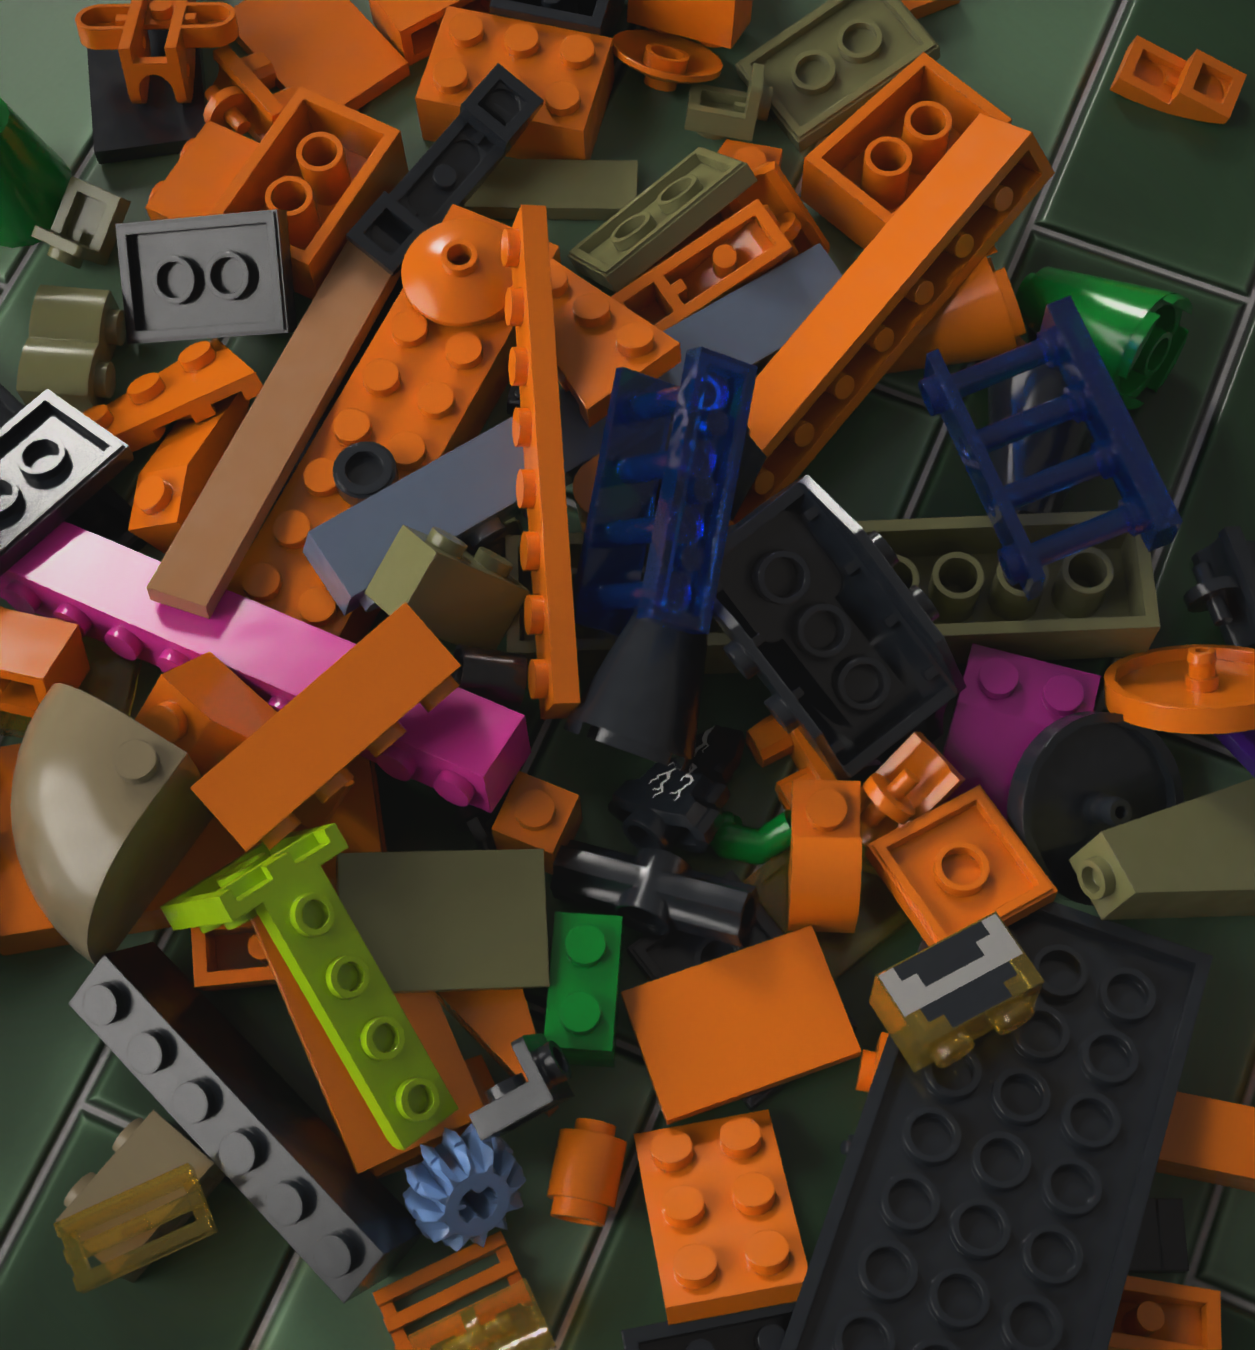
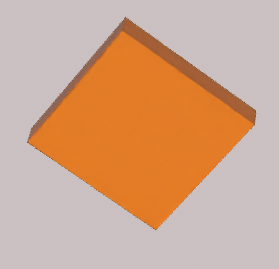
(960, 868)

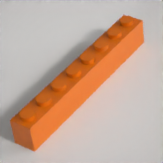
(889, 297)

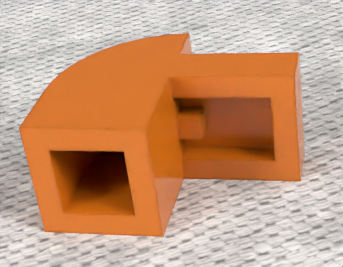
(825, 856)

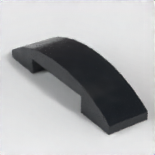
(449, 170)

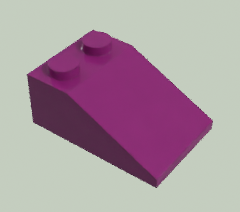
(1003, 712)

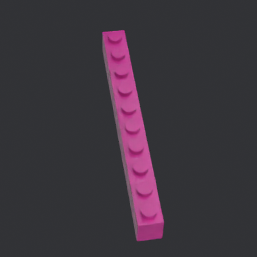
(459, 748)

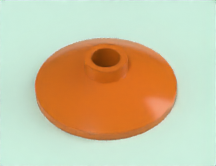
(666, 58)
(451, 292)

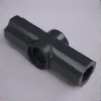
(655, 892)

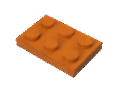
(720, 1217)

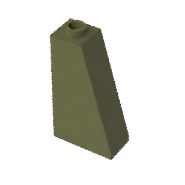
(1176, 860)

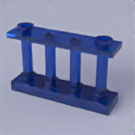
(1088, 399)
(693, 500)

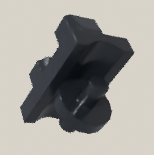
(1226, 586)

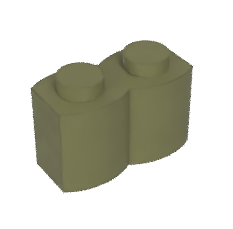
(71, 346)

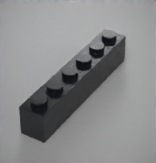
(246, 1119)

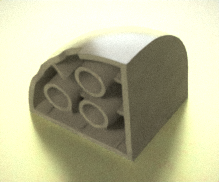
(99, 816)

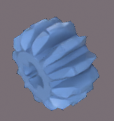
(463, 1188)

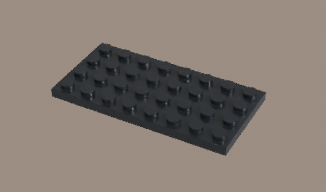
(1016, 1181)

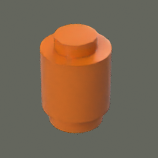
(586, 1172)

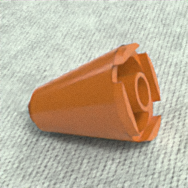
(972, 324)

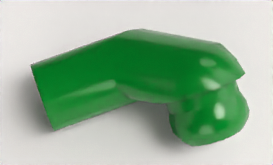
(751, 844)

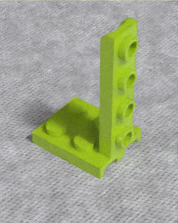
(331, 969)

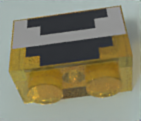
(956, 993)

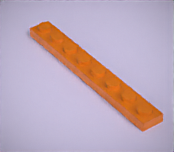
(541, 483)

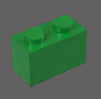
(585, 987)

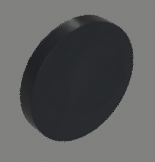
(1082, 780)

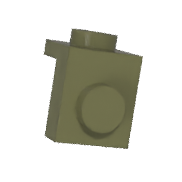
(728, 112)
(84, 224)

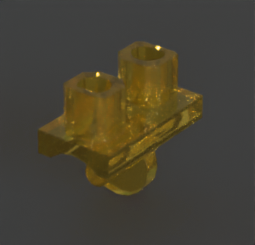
(498, 1322)

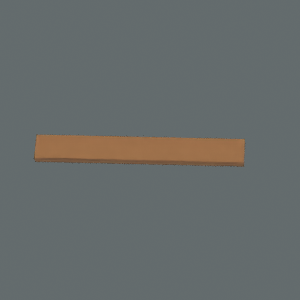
(272, 436)

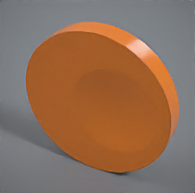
(1185, 689)

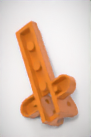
(127, 27)

